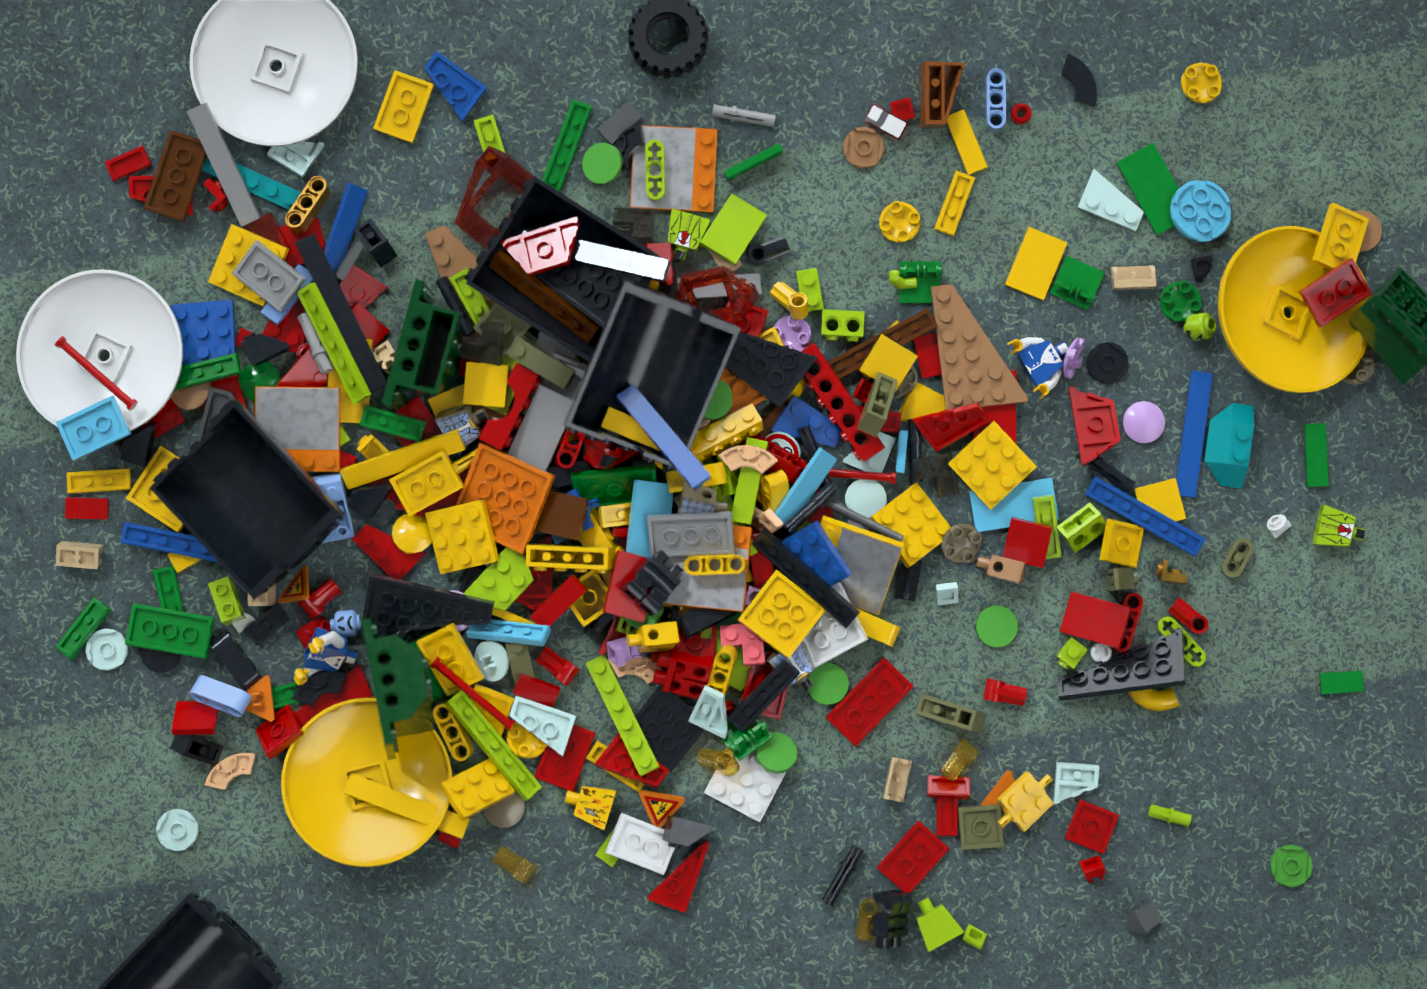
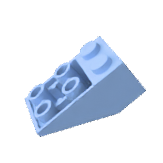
(334, 487)

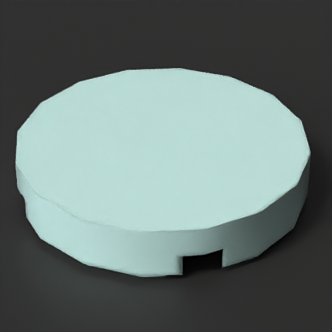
(865, 497)
(112, 652)
(184, 831)

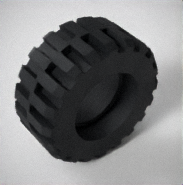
(668, 64)

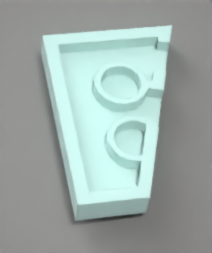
(544, 721)

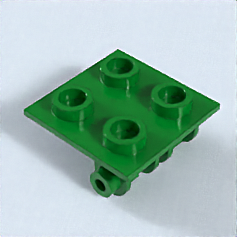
(927, 275)
(1077, 282)
(745, 743)

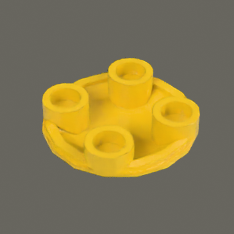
(1201, 82)
(899, 222)
(411, 533)
(523, 742)

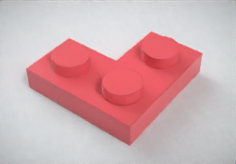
(738, 636)

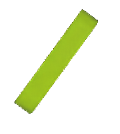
(650, 185)
(1195, 649)

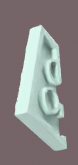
(1109, 203)

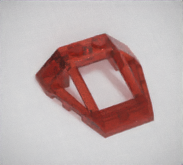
(498, 165)
(740, 299)

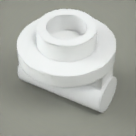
(1277, 525)

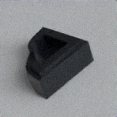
(1200, 266)

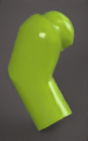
(899, 282)

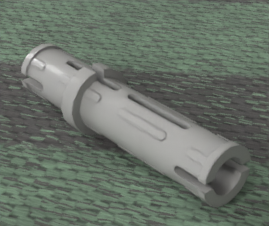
(734, 113)
(316, 346)

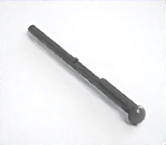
(842, 509)

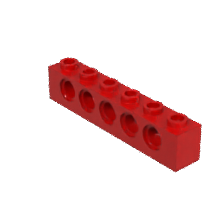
(873, 444)

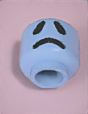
(346, 623)

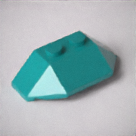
(1230, 444)

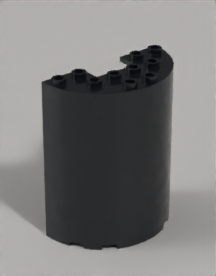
(536, 209)
(666, 353)
(247, 500)
(196, 951)

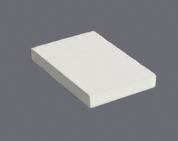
(640, 844)

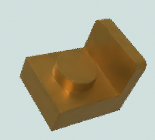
(1172, 576)

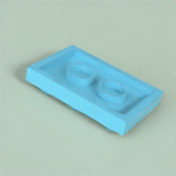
(93, 428)

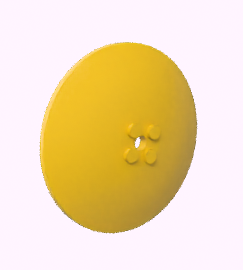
(1251, 303)
(350, 741)

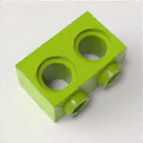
(842, 318)
(1082, 527)
(227, 601)

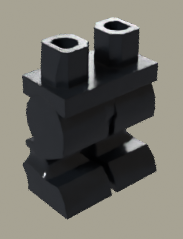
(657, 578)
(891, 922)

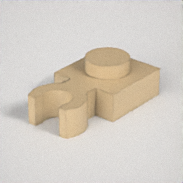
(384, 356)

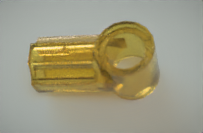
(960, 757)
(719, 760)
(516, 865)
(865, 920)

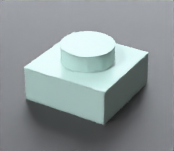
(947, 593)

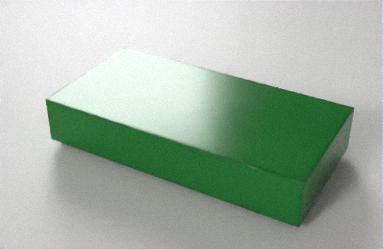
(1341, 682)

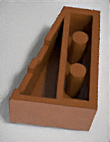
(936, 91)

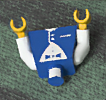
(1040, 361)
(324, 652)

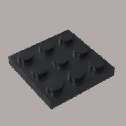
(667, 727)

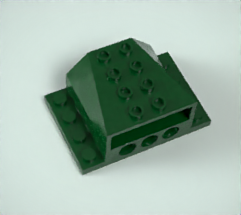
(1396, 324)
(425, 349)
(400, 687)

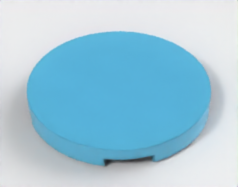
(1200, 211)

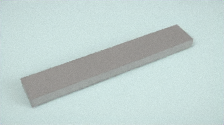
(223, 164)

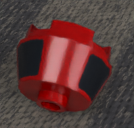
(601, 454)

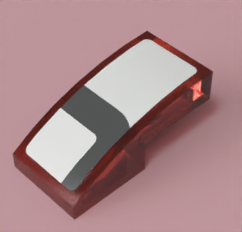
(886, 121)

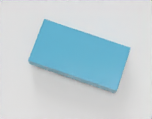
(901, 452)

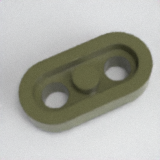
(1237, 558)

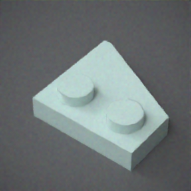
(297, 156)
(877, 462)
(711, 712)
(1073, 779)

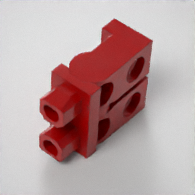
(684, 673)

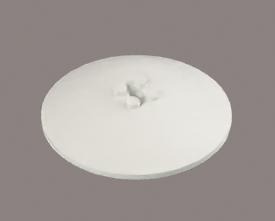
(235, 77)
(98, 314)

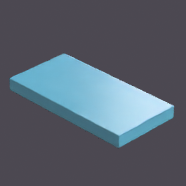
(647, 499)
(1015, 504)

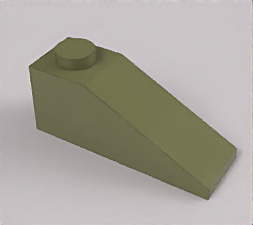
(540, 361)
(877, 404)
(1121, 579)
(520, 660)
(951, 713)

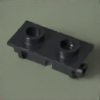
(908, 581)

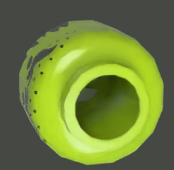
(1200, 326)

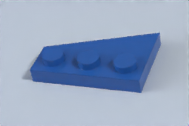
(455, 84)
(799, 414)

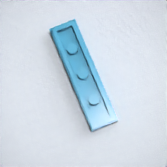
(805, 485)
(510, 632)

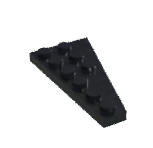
(587, 287)
(768, 366)
(414, 606)
(1137, 669)

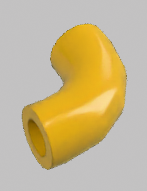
(1155, 699)

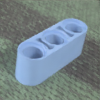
(995, 90)
(220, 696)

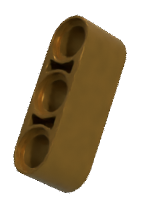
(307, 215)

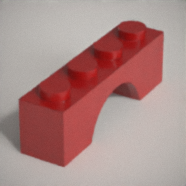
(499, 431)

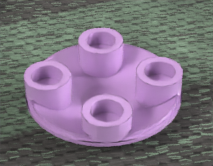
(794, 333)
(1072, 358)
(1143, 422)

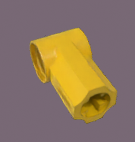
(793, 301)

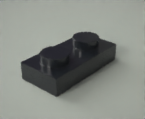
(267, 624)

